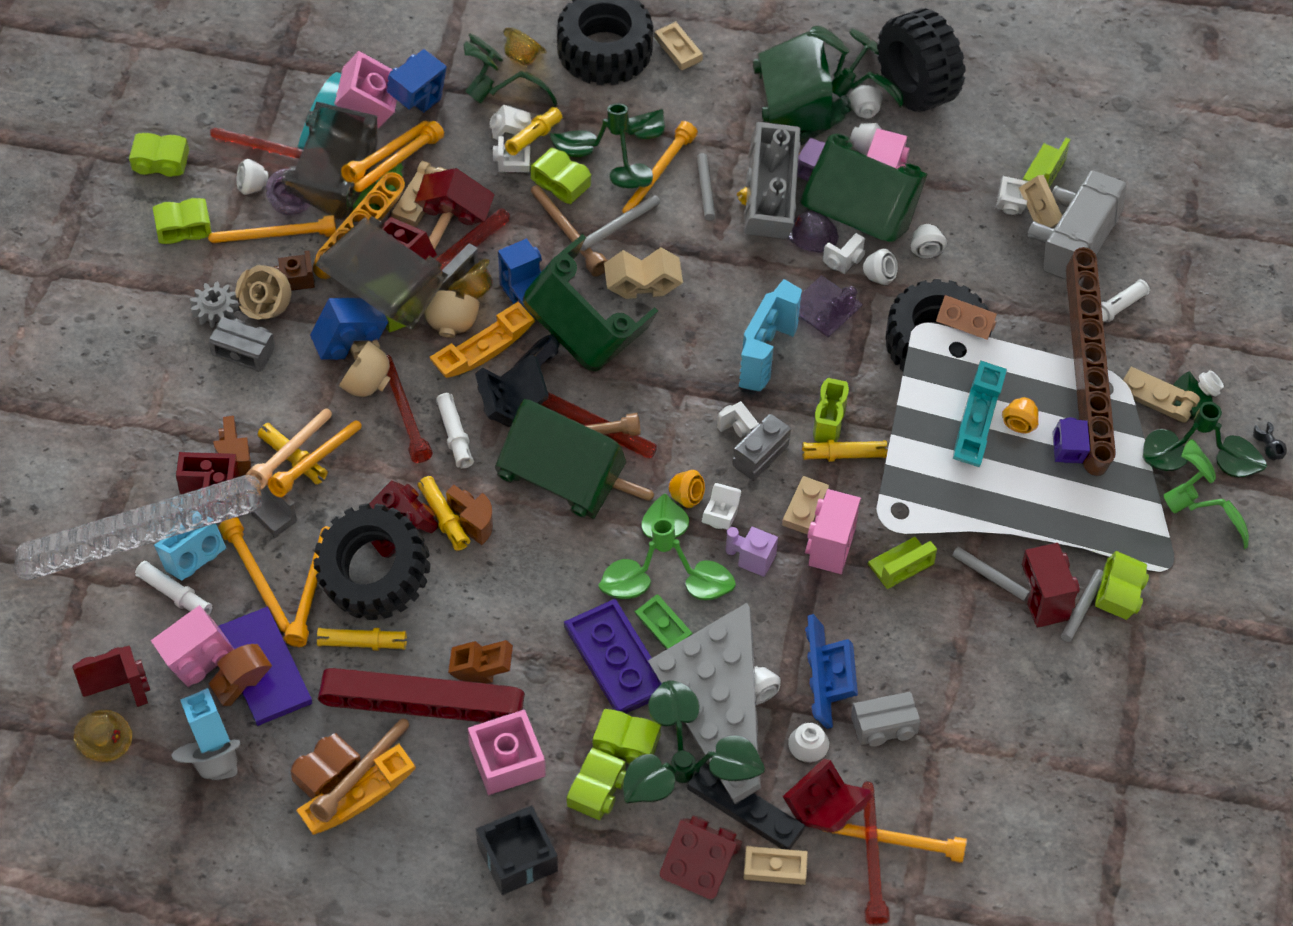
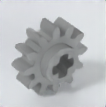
(214, 304)

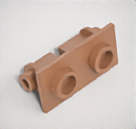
(966, 317)

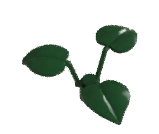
(844, 79)
(482, 84)
(644, 126)
(1236, 455)
(651, 781)

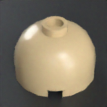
(263, 292)
(451, 314)
(367, 372)

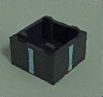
(517, 850)

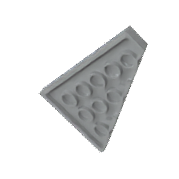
(721, 673)

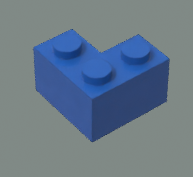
(418, 81)
(518, 269)
(343, 323)

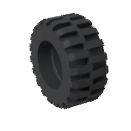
(922, 59)
(599, 60)
(920, 306)
(352, 533)

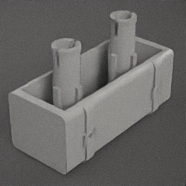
(772, 180)
(1085, 222)

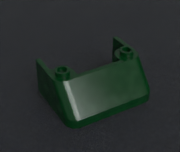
(573, 319)

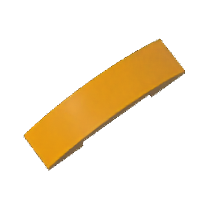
(486, 344)
(382, 778)

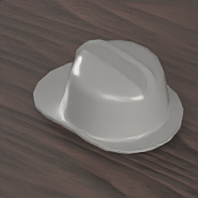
(210, 765)

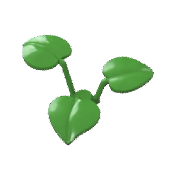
(1185, 494)
(663, 524)

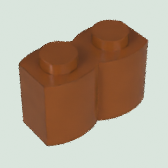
(325, 766)

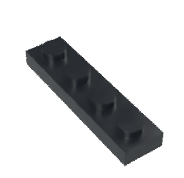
(751, 811)

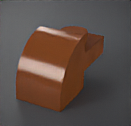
(231, 444)
(474, 513)
(480, 663)
(239, 669)

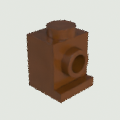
(297, 271)

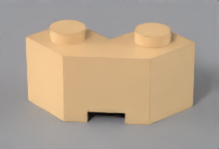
(655, 273)

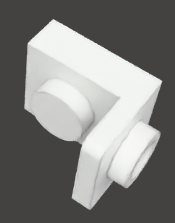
(738, 417)

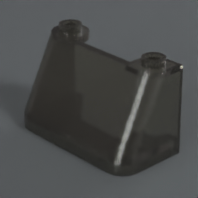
(333, 141)
(383, 271)

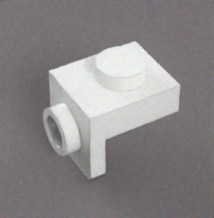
(509, 120)
(508, 162)
(1010, 197)
(844, 258)
(722, 506)

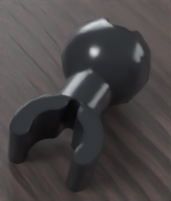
(1274, 448)

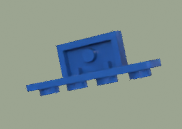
(831, 671)

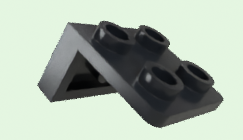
(506, 392)

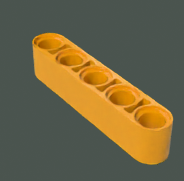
(378, 195)

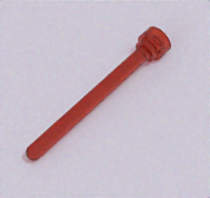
(256, 143)
(418, 448)
(876, 910)

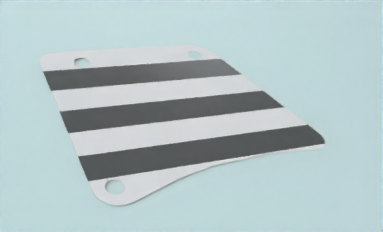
(1018, 482)

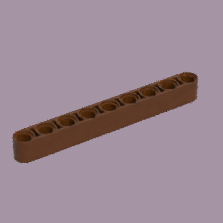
(1094, 349)

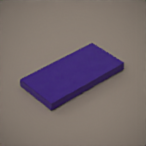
(614, 655)
(282, 686)

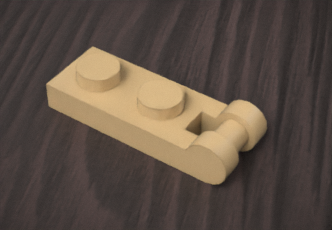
(406, 208)
(1160, 395)

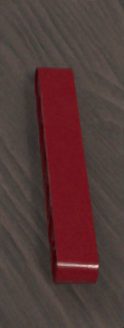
(418, 695)

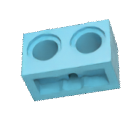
(190, 550)
(205, 721)

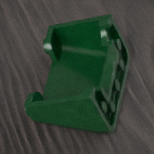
(796, 83)
(863, 190)
(560, 458)

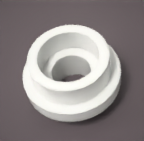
(1210, 383)

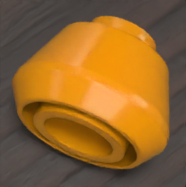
(1021, 415)
(687, 488)

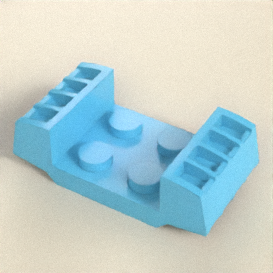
(776, 312)

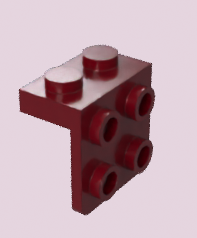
(404, 500)
(111, 671)
(824, 800)
(699, 856)

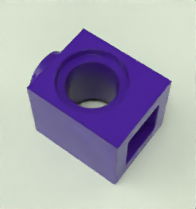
(1071, 440)

